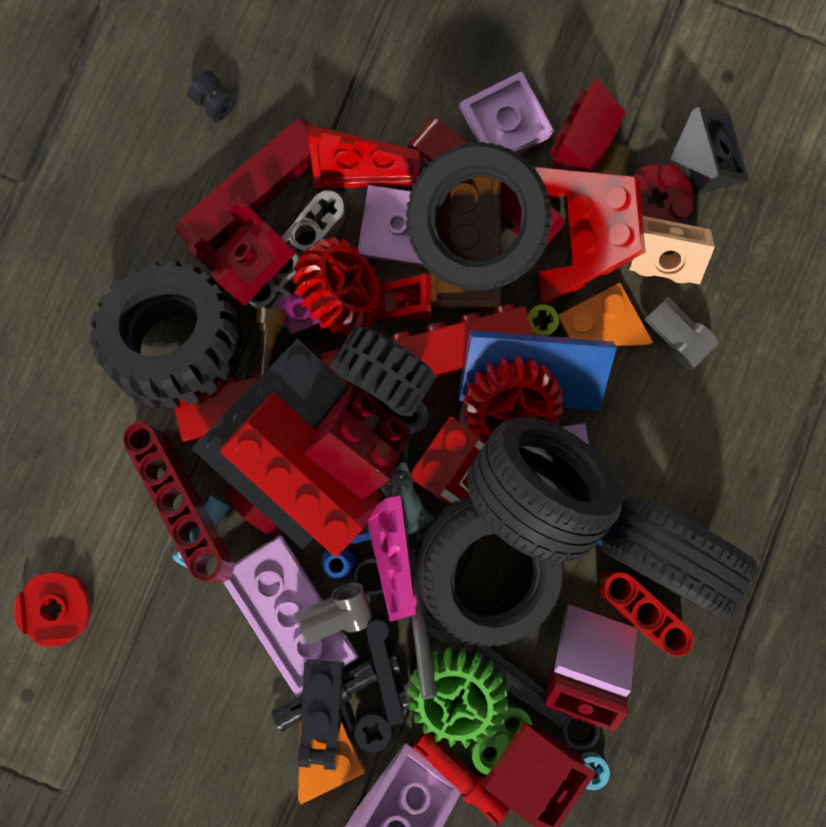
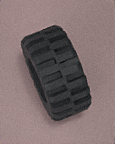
(141, 303)

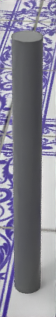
(422, 641)

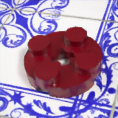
(669, 183)

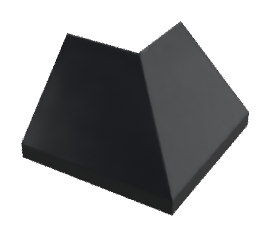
(710, 151)

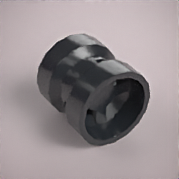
(209, 93)

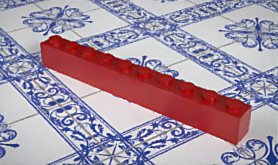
(439, 347)

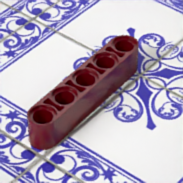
(436, 138)
(254, 182)
(192, 511)

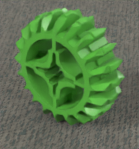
(471, 714)

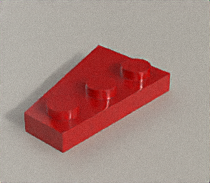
(357, 161)

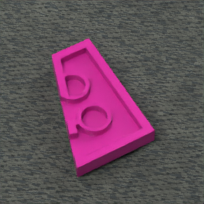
(392, 558)

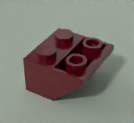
(587, 130)
(358, 443)
(539, 777)

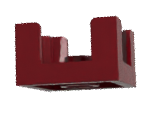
(247, 257)

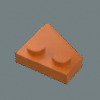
(606, 318)
(317, 780)

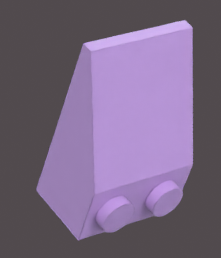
(407, 795)

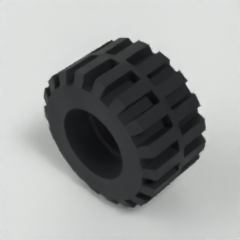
(383, 370)

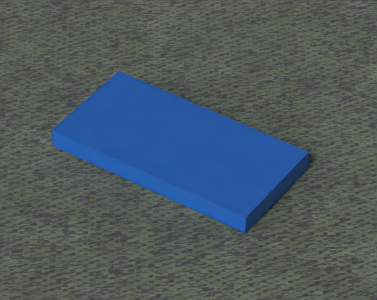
(578, 364)

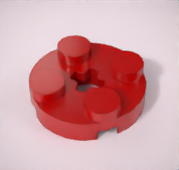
(41, 626)

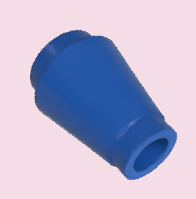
(349, 560)

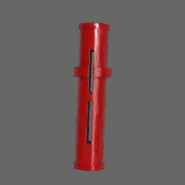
(461, 777)

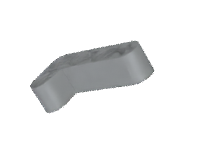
(282, 283)

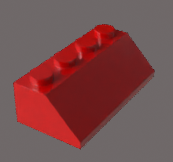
(271, 455)

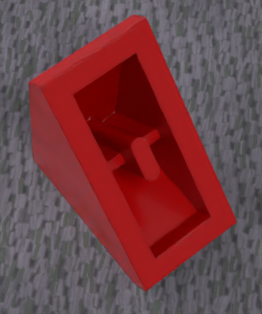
(406, 299)

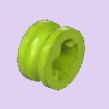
(548, 311)

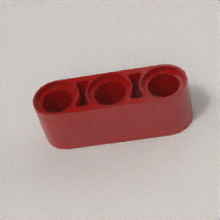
(659, 621)

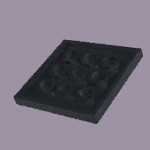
(307, 389)

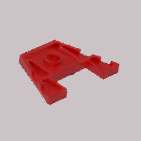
(602, 223)

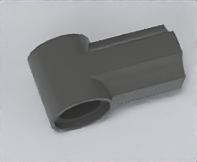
(687, 340)
(344, 611)

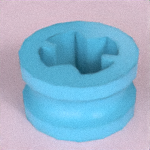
(602, 772)

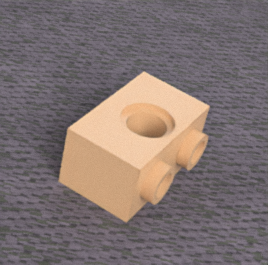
(692, 247)

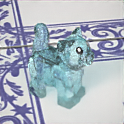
(414, 511)

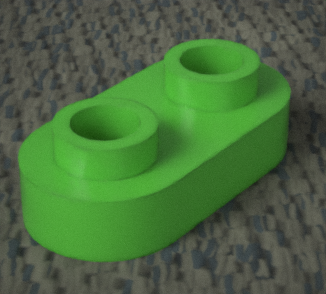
(499, 740)

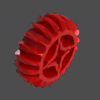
(338, 286)
(503, 396)

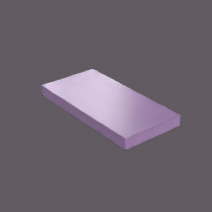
(269, 591)

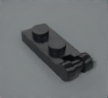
(386, 667)
(321, 713)

